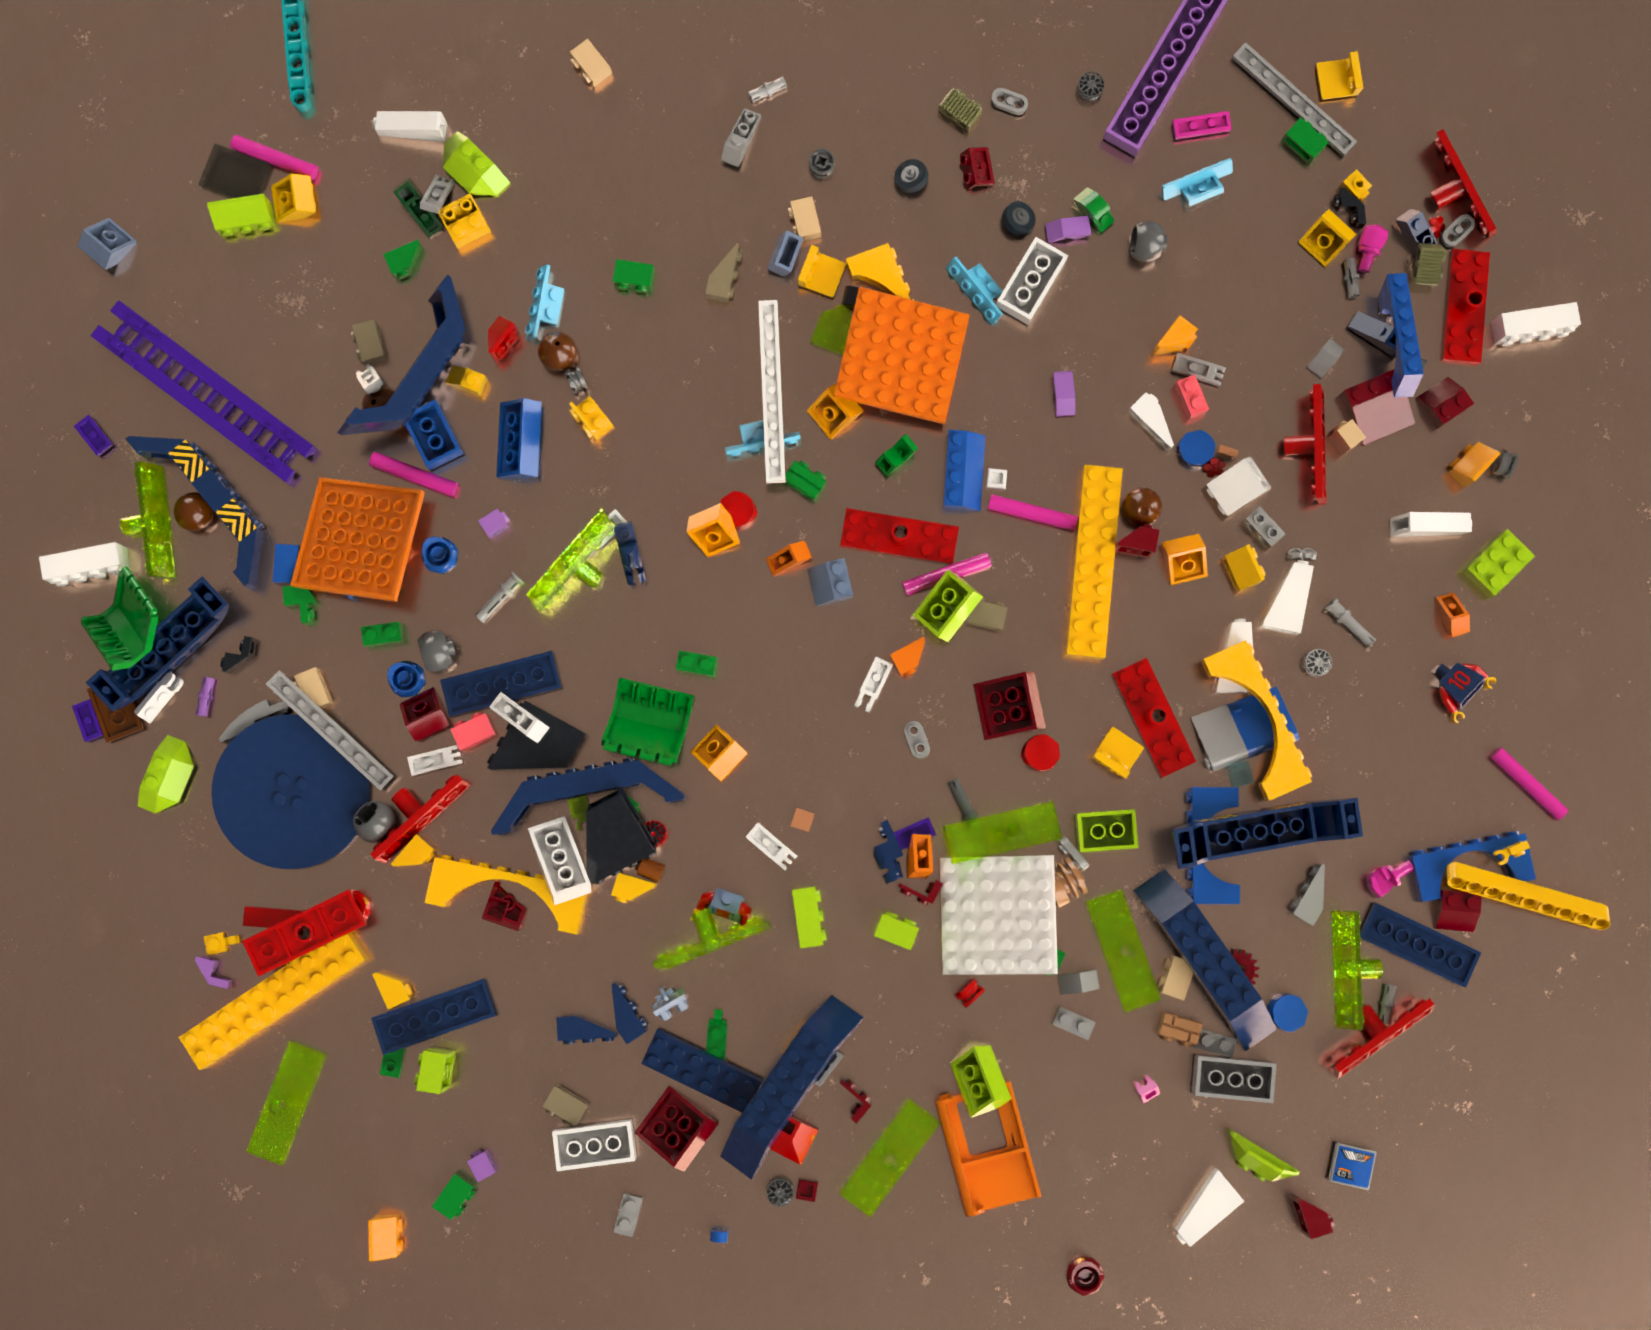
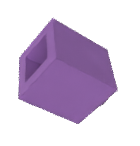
(494, 523)
(482, 1164)

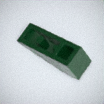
(411, 197)

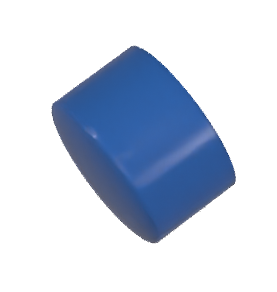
(718, 1236)

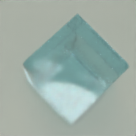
(1240, 774)

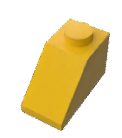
(467, 380)
(416, 852)
(630, 887)
(393, 990)

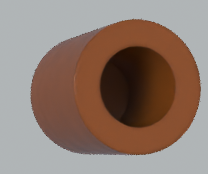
(650, 869)

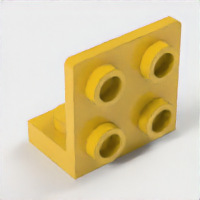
(1340, 77)
(821, 273)
(593, 419)
(1117, 753)

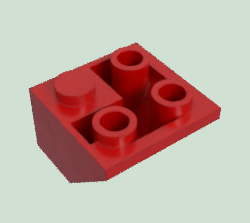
(500, 337)
(795, 1140)

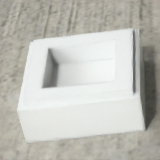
(996, 479)

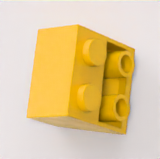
(464, 221)
(1243, 568)

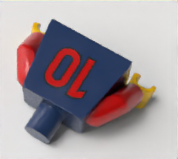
(1460, 685)

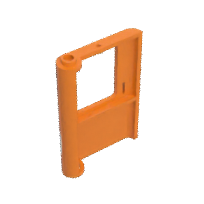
(995, 1175)

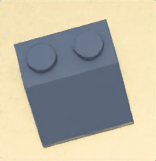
(106, 243)
(830, 582)

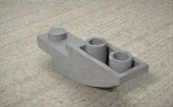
(252, 715)

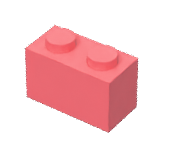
(1191, 397)
(473, 731)

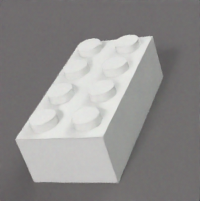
(1031, 280)
(1535, 323)
(84, 563)
(559, 860)
(594, 1145)

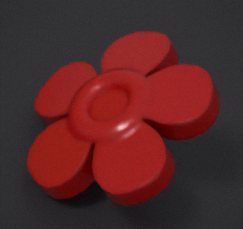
(1437, 226)
(1214, 467)

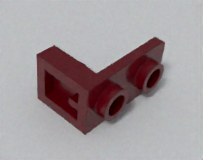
(932, 890)
(858, 1110)

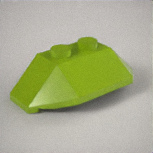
(472, 167)
(166, 775)
(1257, 1159)

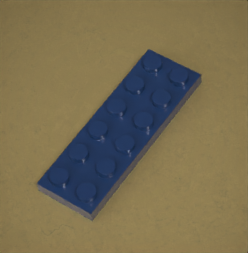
(514, 679)
(1419, 945)
(433, 1016)
(701, 1071)

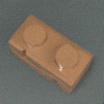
(1179, 1028)

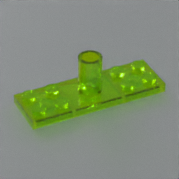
(152, 521)
(573, 562)
(989, 836)
(1114, 930)
(710, 939)
(1350, 969)
(294, 1086)
(901, 1139)

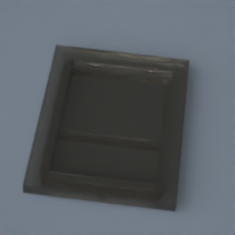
(234, 173)

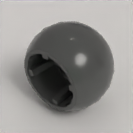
(1147, 241)
(436, 650)
(374, 821)

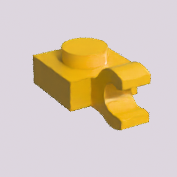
(1515, 849)
(218, 942)

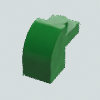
(1094, 207)
(897, 455)
(301, 598)

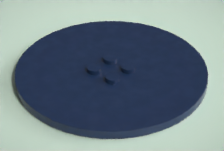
(286, 794)

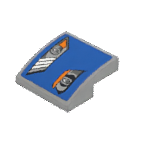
(1352, 1166)

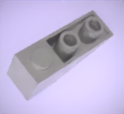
(740, 137)
(1310, 902)

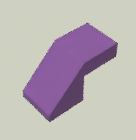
(1068, 228)
(1064, 393)
(209, 968)

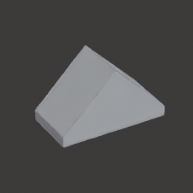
(1325, 358)
(1078, 982)

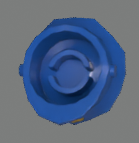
(1197, 448)
(438, 554)
(405, 678)
(1288, 1012)

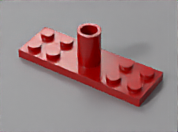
(1460, 186)
(1466, 306)
(1313, 444)
(876, 533)
(1162, 738)
(417, 815)
(289, 940)
(1381, 1034)

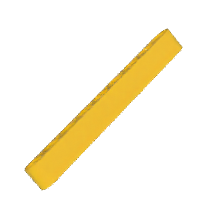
(1527, 896)

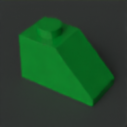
(403, 259)

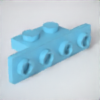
(1200, 184)
(978, 287)
(545, 303)
(753, 438)

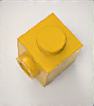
(1356, 185)

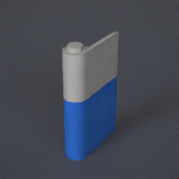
(1238, 731)

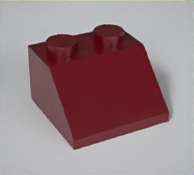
(1444, 401)
(1140, 542)
(424, 714)
(1457, 911)
(1312, 1219)

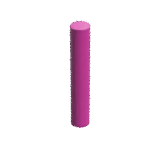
(273, 156)
(413, 474)
(1033, 512)
(961, 568)
(1529, 783)

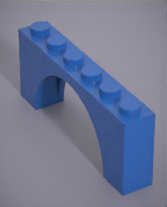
(1396, 300)
(1204, 804)
(1431, 865)

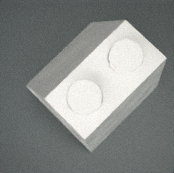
(1238, 486)

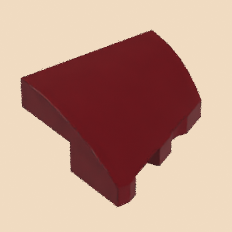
(503, 909)

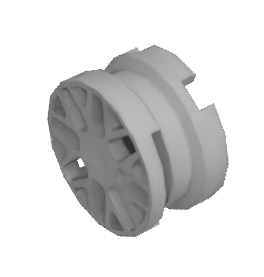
(1317, 662)

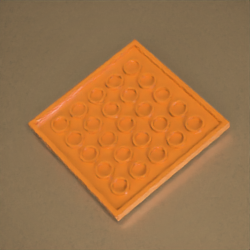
(901, 355)
(357, 539)

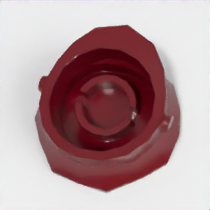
(1085, 1276)

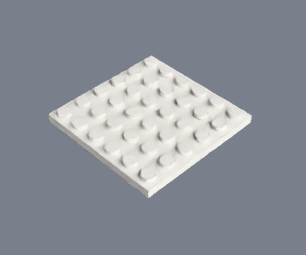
(999, 916)

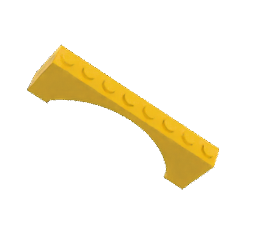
(880, 269)
(1286, 766)
(451, 877)

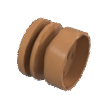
(1068, 881)

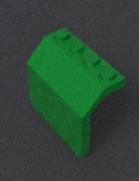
(127, 627)
(648, 722)

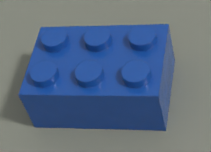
(433, 435)

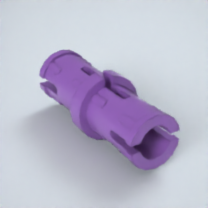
(205, 696)

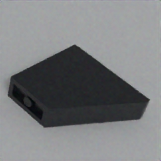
(553, 751)
(615, 837)

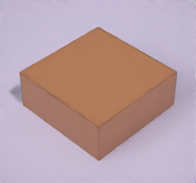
(1226, 452)
(802, 819)

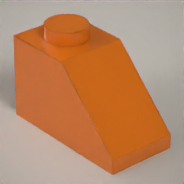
(788, 557)
(1453, 614)
(908, 657)
(920, 856)

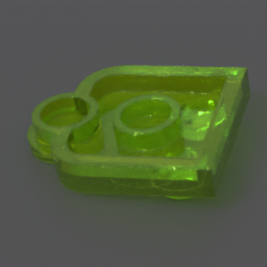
(832, 329)

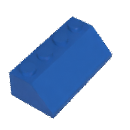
(519, 439)
(964, 470)

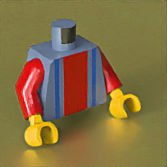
(725, 905)

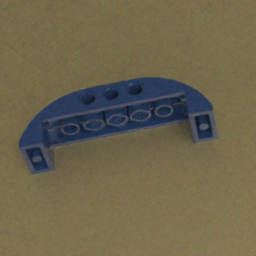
(173, 643)

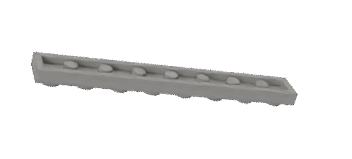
(1293, 98)
(329, 730)

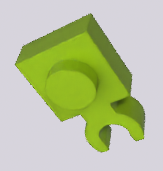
(578, 808)

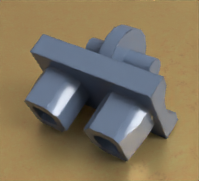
(667, 1000)

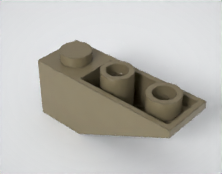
(721, 279)

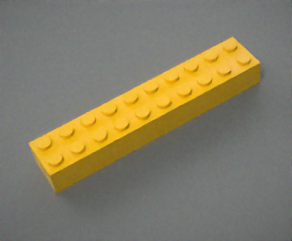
(1093, 562)
(271, 1000)

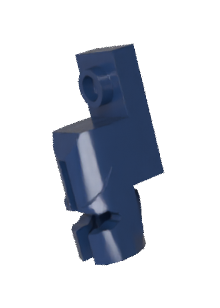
(629, 551)
(887, 853)

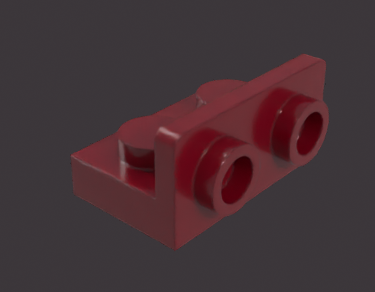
(976, 167)

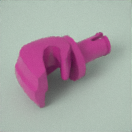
(1370, 244)
(1384, 878)

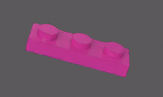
(1201, 125)

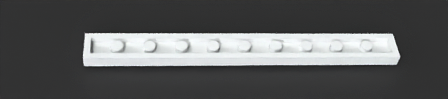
(771, 391)

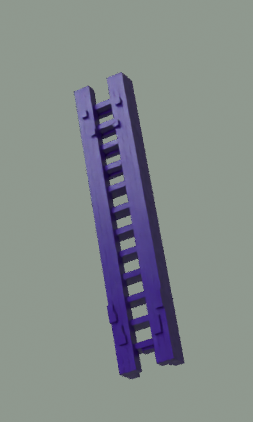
(205, 376)

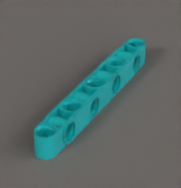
(296, 51)

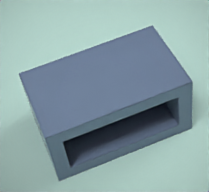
(785, 253)

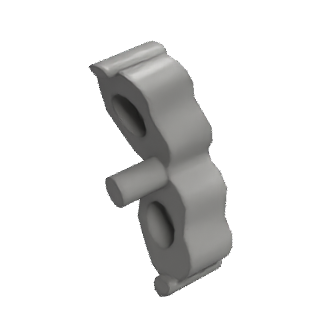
(1298, 553)

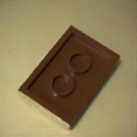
(115, 723)

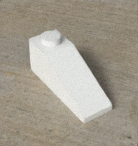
(1150, 416)
(519, 717)

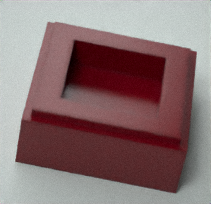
(806, 1190)

